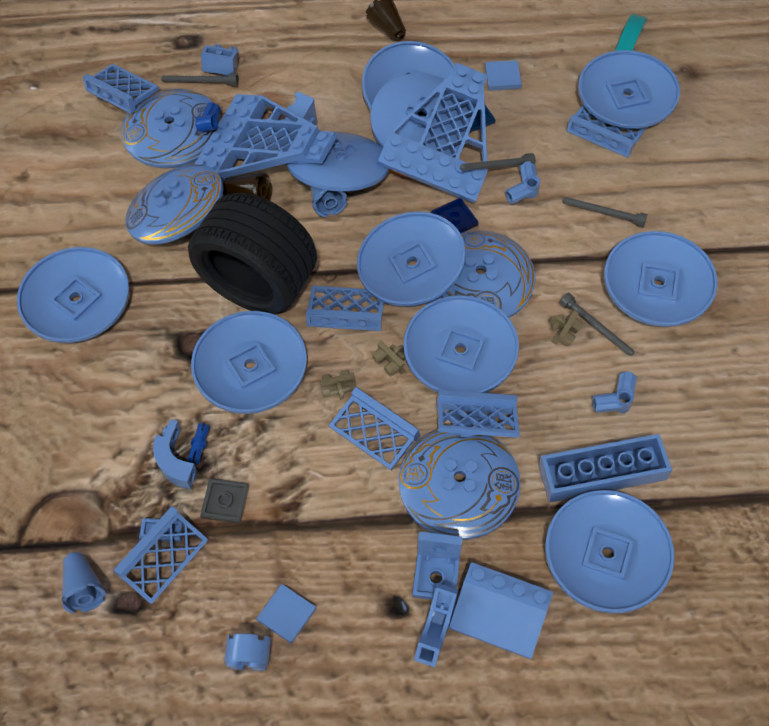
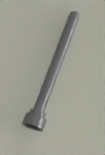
(232, 79)
(499, 163)
(639, 219)
(569, 302)

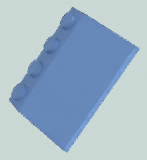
(501, 610)

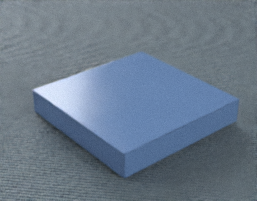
(503, 75)
(286, 613)

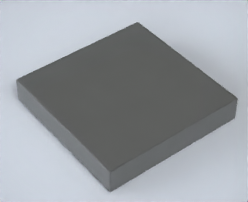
(225, 501)

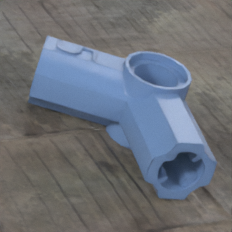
(528, 188)
(612, 401)

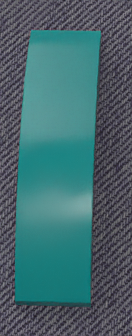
(631, 32)

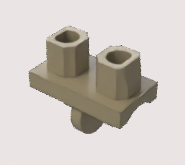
(564, 325)
(393, 355)
(337, 385)

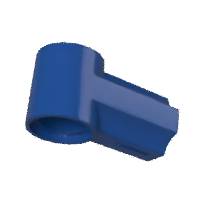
(208, 120)

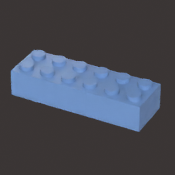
(604, 467)

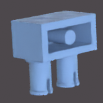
(219, 59)

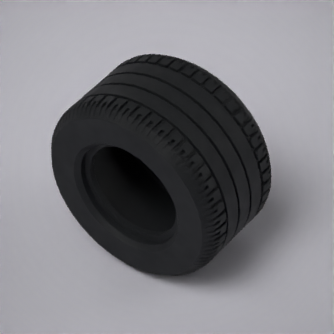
(252, 253)

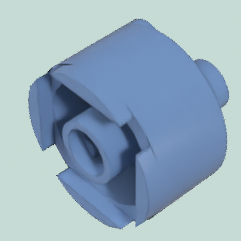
(247, 651)

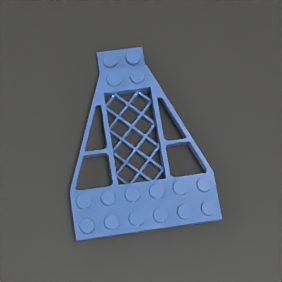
(244, 120)
(433, 165)

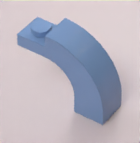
(175, 470)
(437, 625)

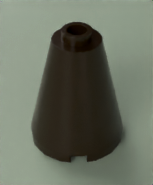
(386, 18)
(251, 184)

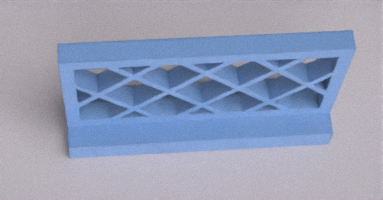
(114, 94)
(603, 135)
(344, 318)
(478, 404)
(383, 414)
(144, 547)

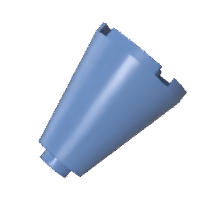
(328, 202)
(80, 585)

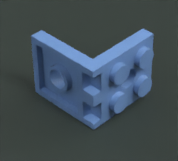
(439, 556)

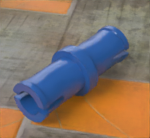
(198, 443)

